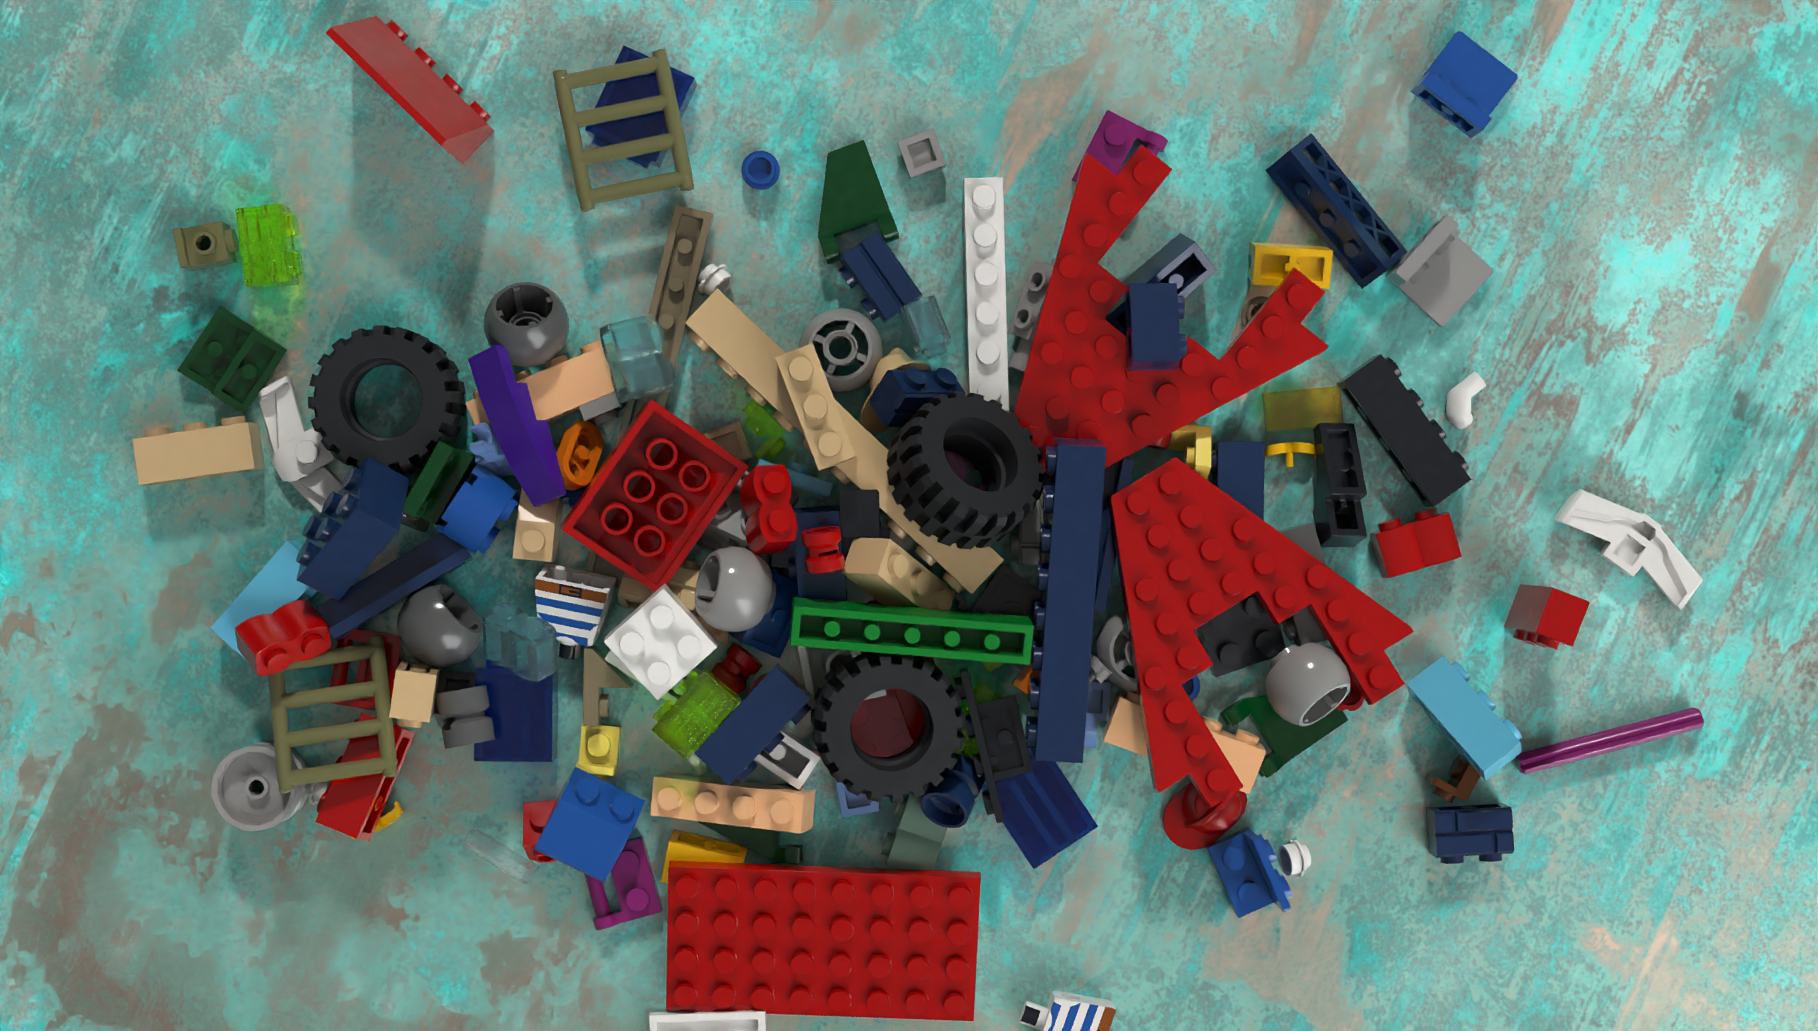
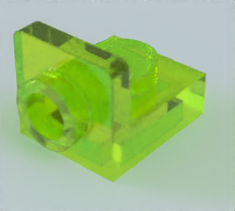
(761, 422)

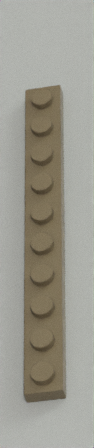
(671, 309)

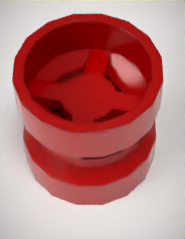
(823, 549)
(736, 668)

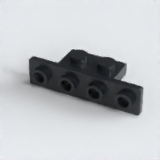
(999, 740)

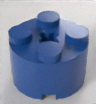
(477, 509)

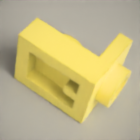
(1197, 446)
(599, 750)

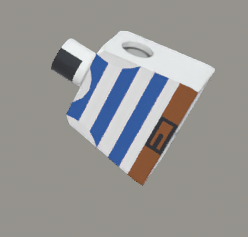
(574, 605)
(1069, 1013)

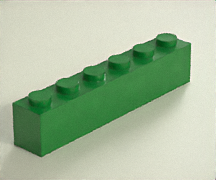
(911, 631)

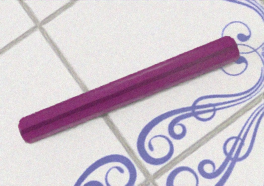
(1609, 740)

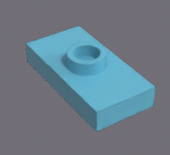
(800, 479)

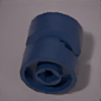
(954, 797)

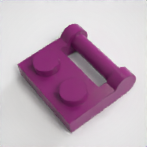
(1115, 139)
(633, 884)

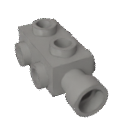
(1028, 312)

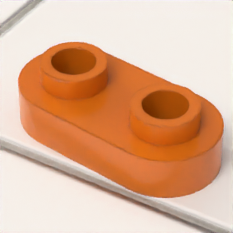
(579, 454)

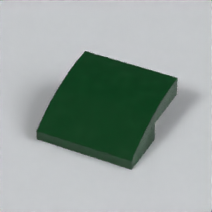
(232, 359)
(439, 482)

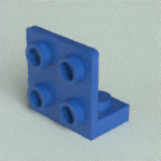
(1465, 84)
(1247, 872)

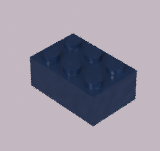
(352, 528)

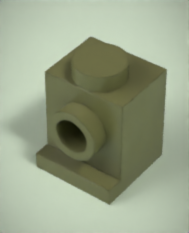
(190, 250)

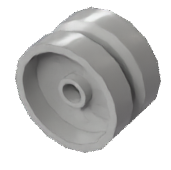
(238, 793)

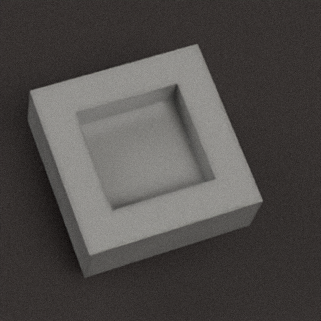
(921, 153)
(601, 409)

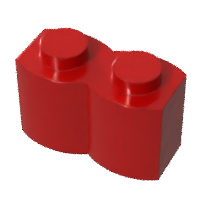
(765, 500)
(1414, 544)
(283, 637)

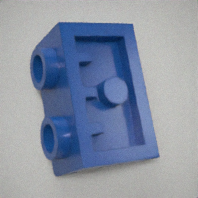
(774, 628)

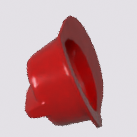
(1196, 826)

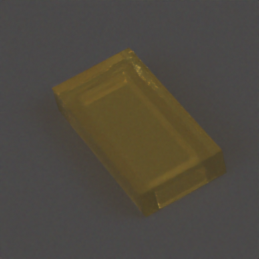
(1302, 408)

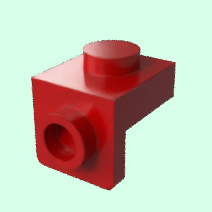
(534, 819)

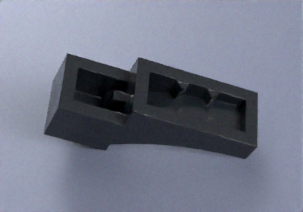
(1339, 486)

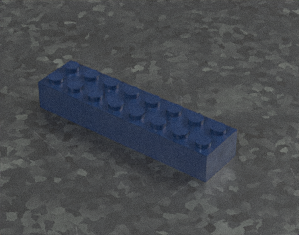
(1068, 599)

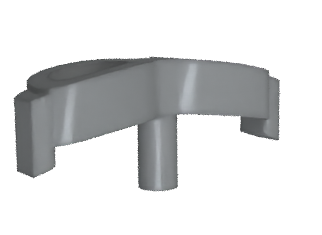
(1098, 670)

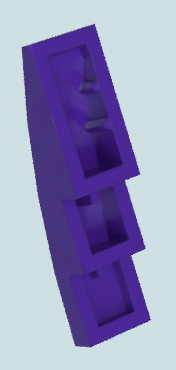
(521, 436)

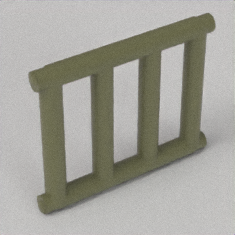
(664, 102)
(381, 726)

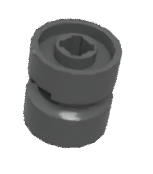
(465, 716)

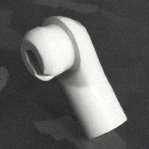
(1459, 400)

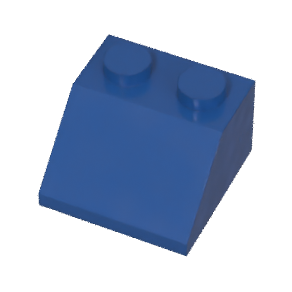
(589, 824)

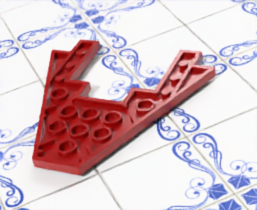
(1078, 361)
(1188, 558)

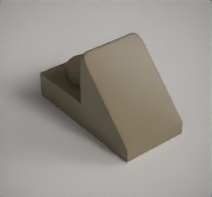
(596, 676)

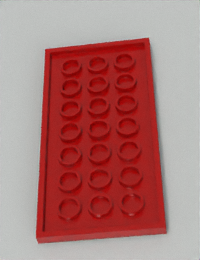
(822, 940)

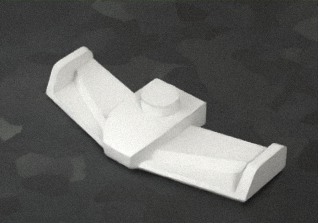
(297, 452)
(1633, 543)

